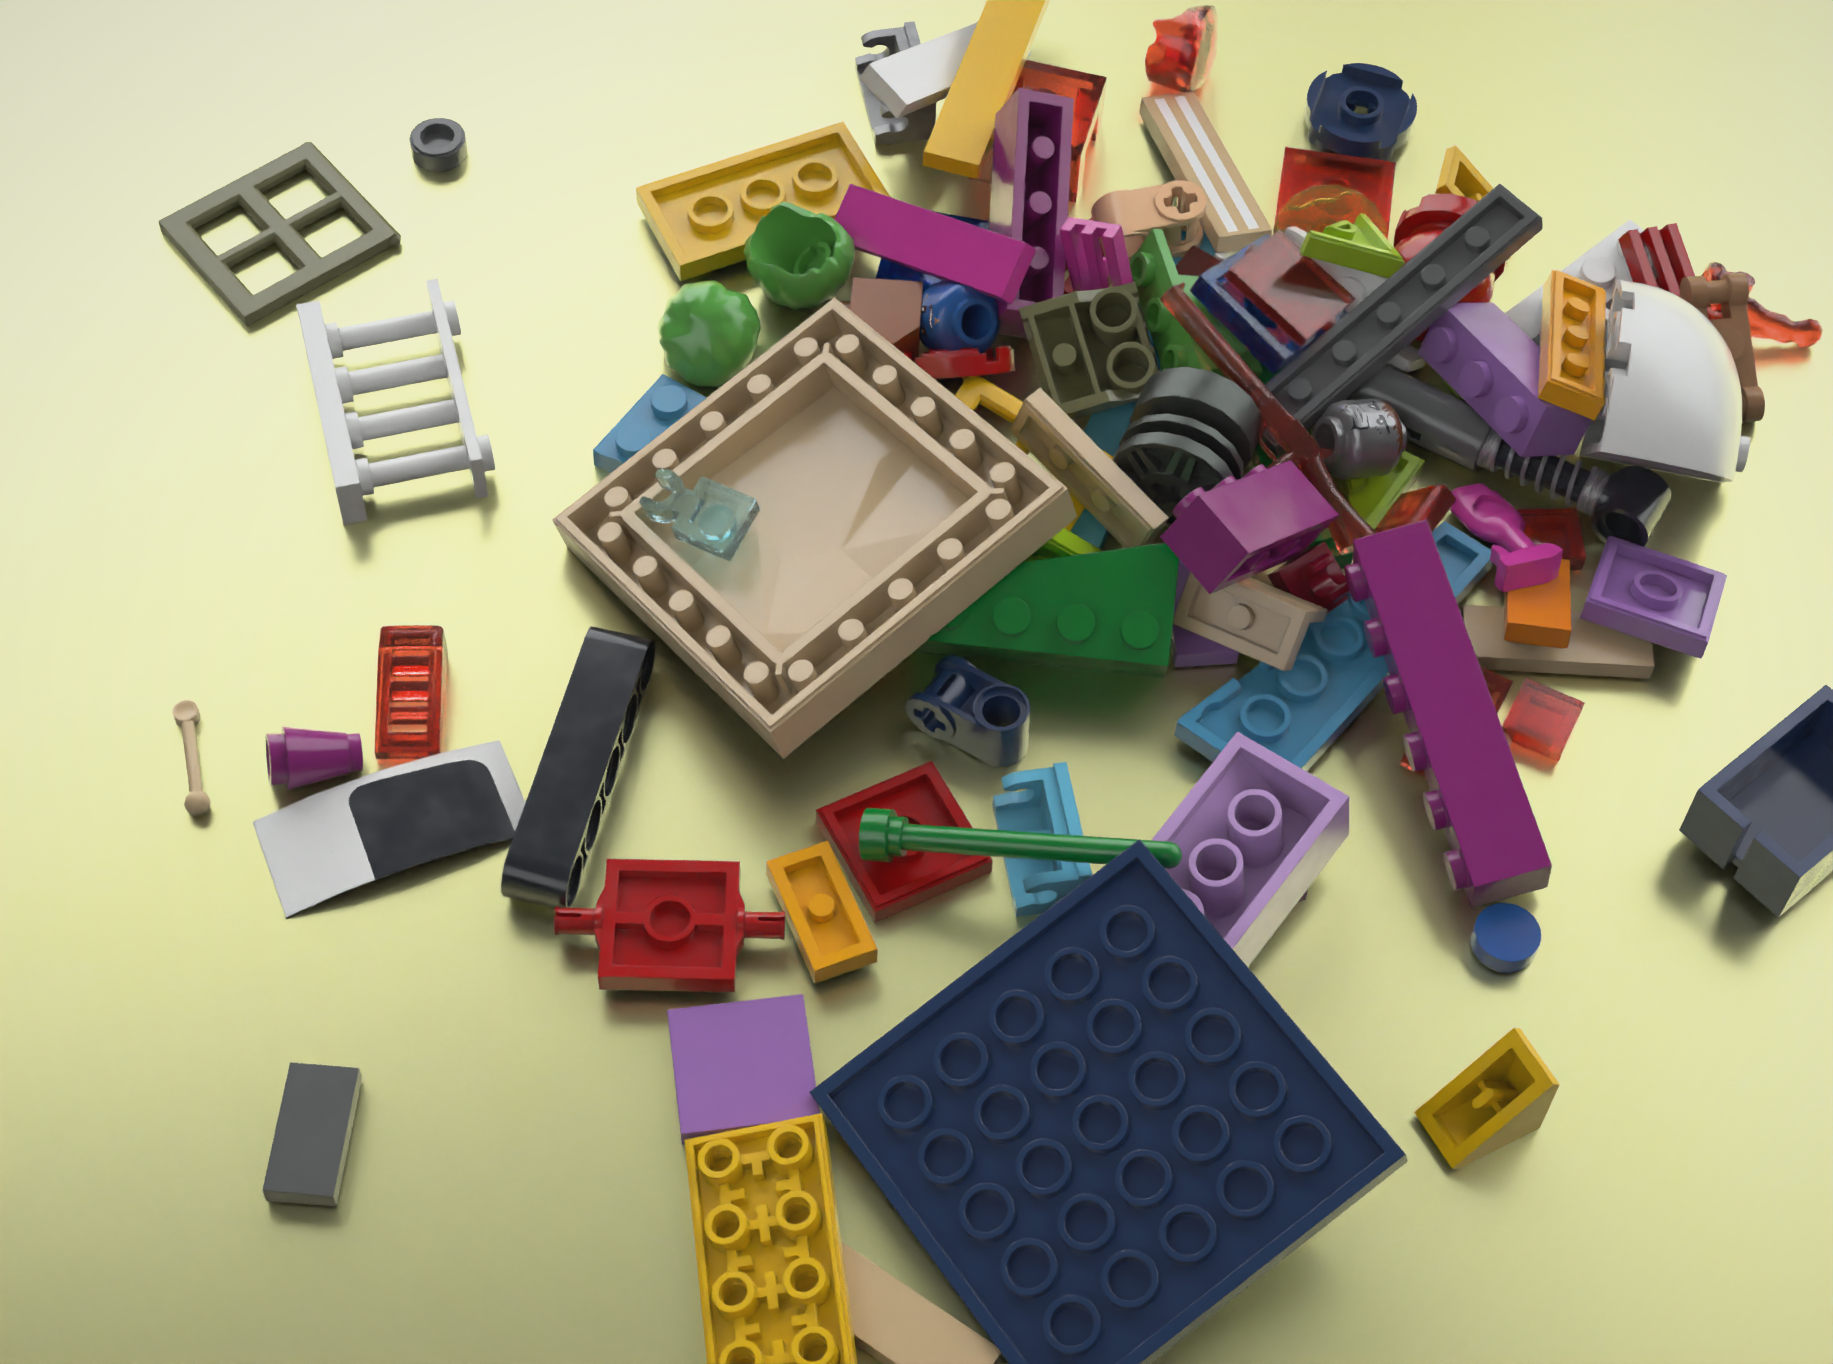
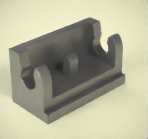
(883, 124)

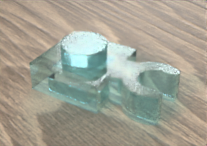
(707, 517)

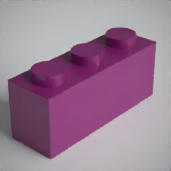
(1247, 524)

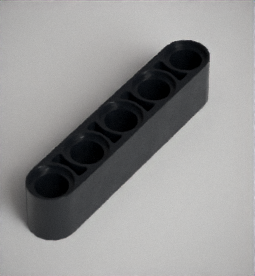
(578, 769)

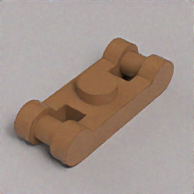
(1733, 296)

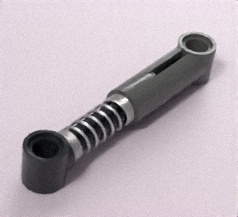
(1619, 503)

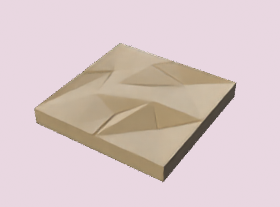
(870, 532)

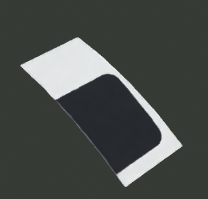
(389, 823)

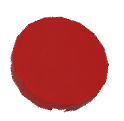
(965, 362)

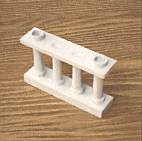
(348, 431)

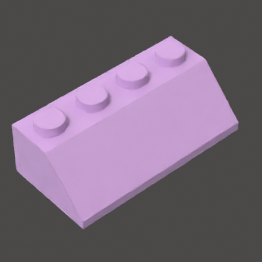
(1253, 841)

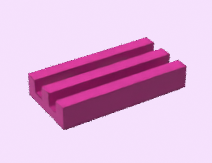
(1084, 256)

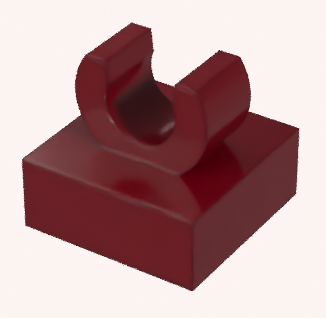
(1313, 577)

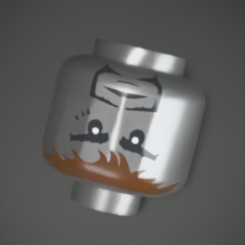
(1363, 438)

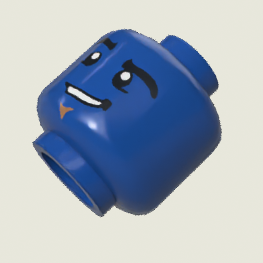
(958, 318)

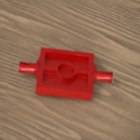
(669, 925)

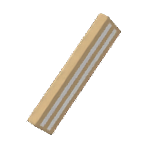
(1200, 157)

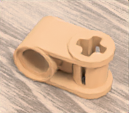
(1152, 208)

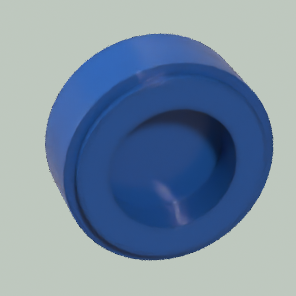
(1505, 937)

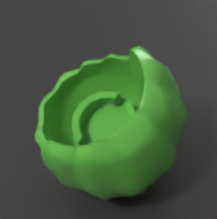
(799, 256)
(708, 333)

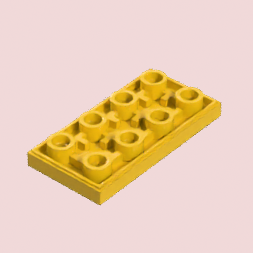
(769, 1245)

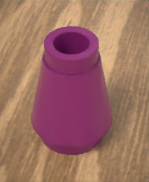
(311, 755)

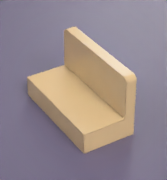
(1249, 619)

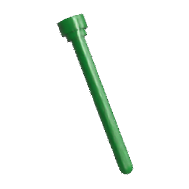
(888, 835)

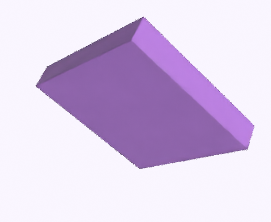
(1654, 596)
(741, 1064)

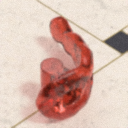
(1763, 322)

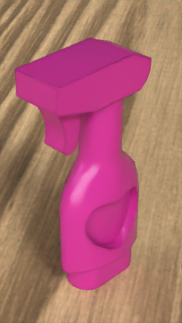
(1496, 521)

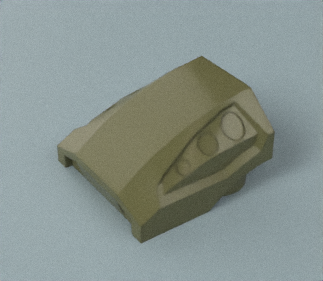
(1090, 348)

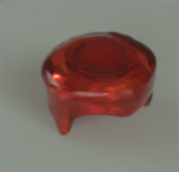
(1183, 49)

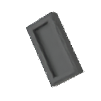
(312, 1134)

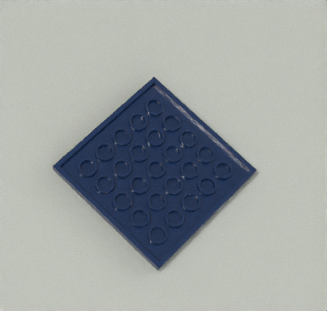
(1106, 1126)

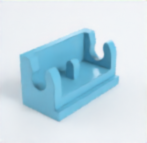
(1042, 808)

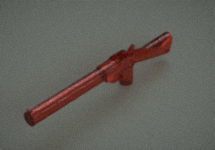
(1289, 433)

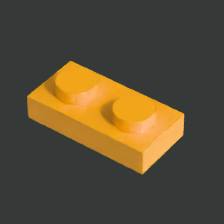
(821, 912)

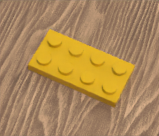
(713, 209)

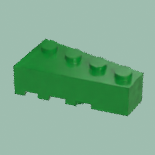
(1074, 613)

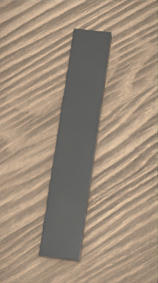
(1403, 307)

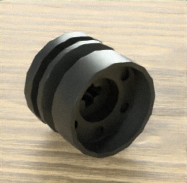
(1187, 435)

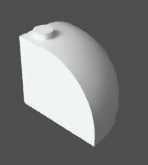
(1667, 390)

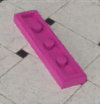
(935, 243)

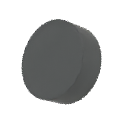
(438, 144)

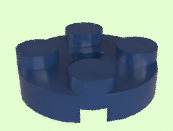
(1371, 135)

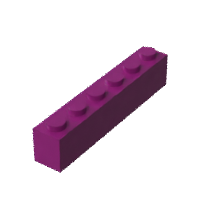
(1449, 716)

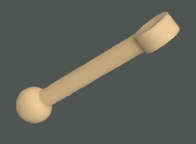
(187, 716)

